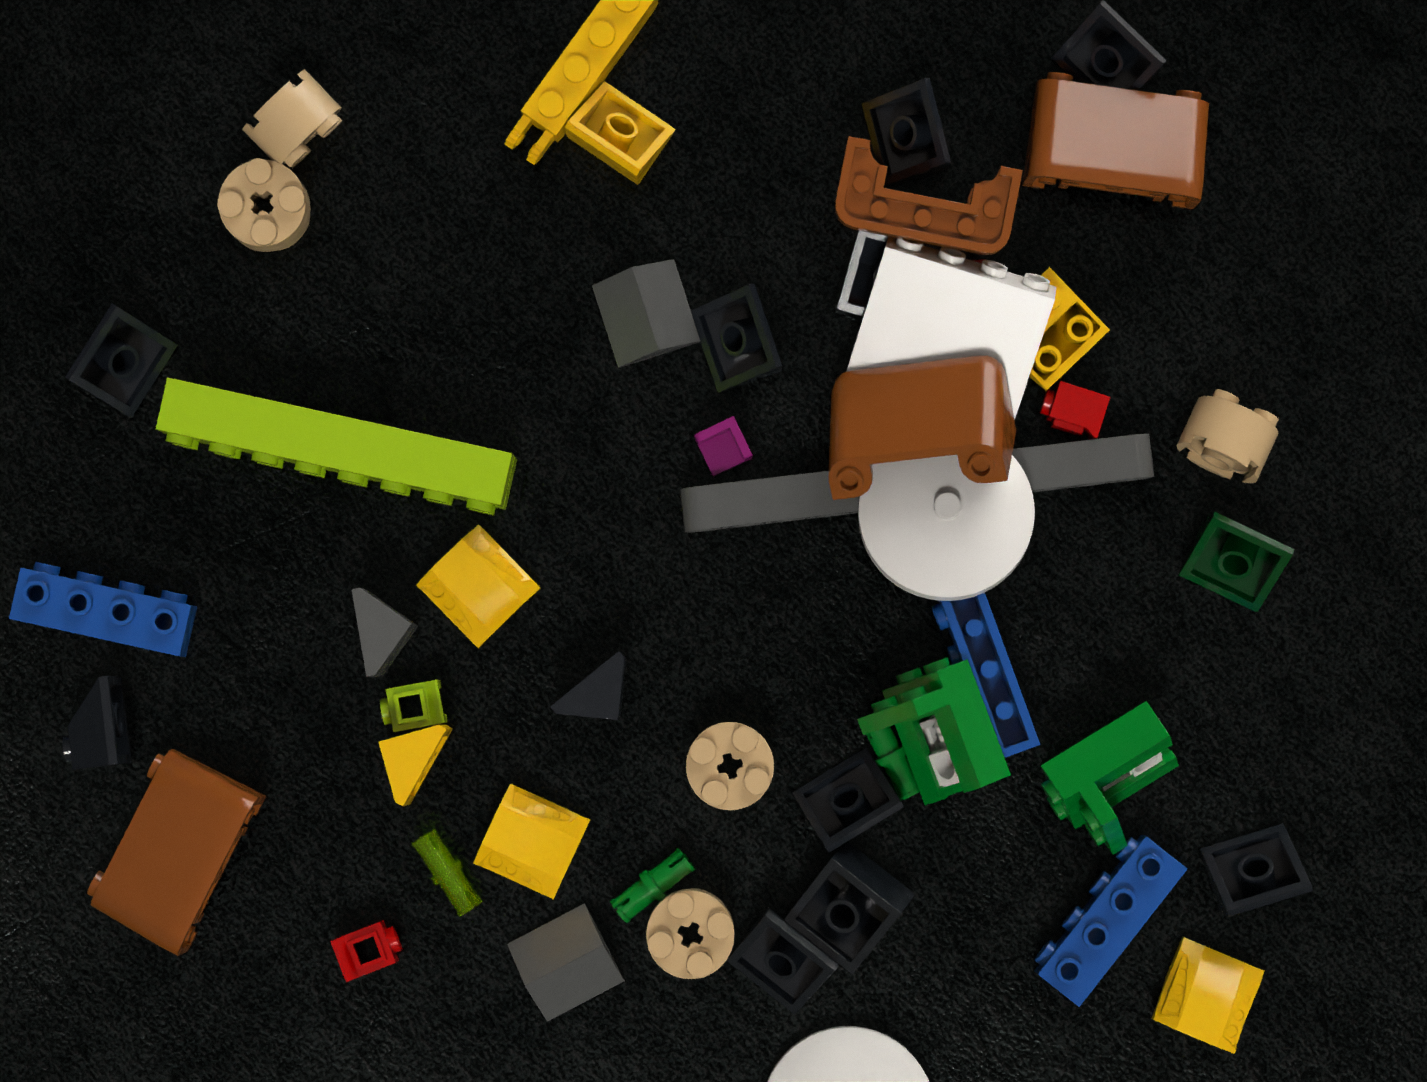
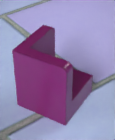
(723, 446)

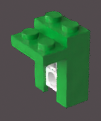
(941, 729)
(1106, 770)

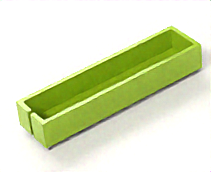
(336, 444)

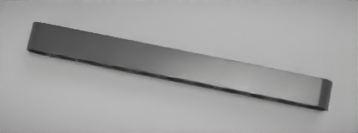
(810, 493)

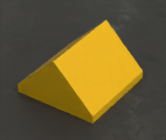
(619, 132)
(411, 758)

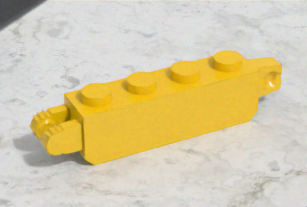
(580, 71)

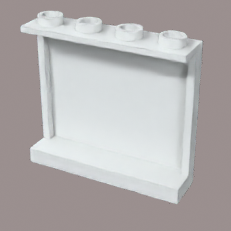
(951, 307)

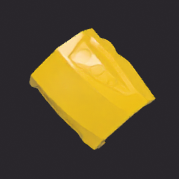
(478, 585)
(531, 841)
(1207, 995)

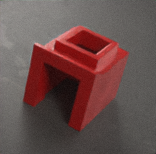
(1075, 409)
(347, 956)

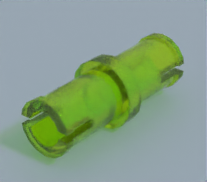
(447, 872)

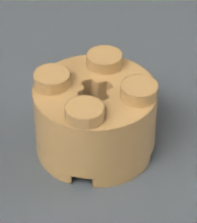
(293, 119)
(259, 181)
(1228, 436)
(716, 787)
(698, 957)

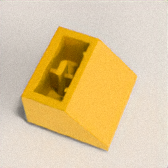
(1067, 336)

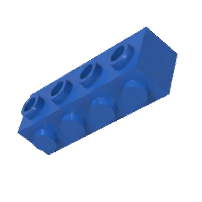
(103, 611)
(979, 641)
(1109, 919)

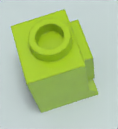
(430, 703)

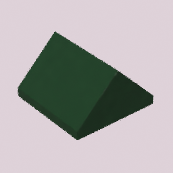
(1235, 561)

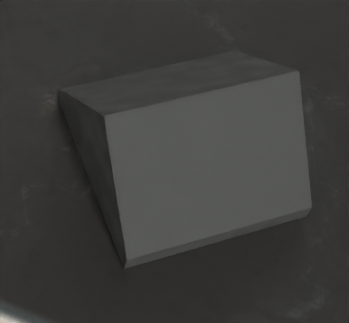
(645, 312)
(381, 631)
(565, 962)

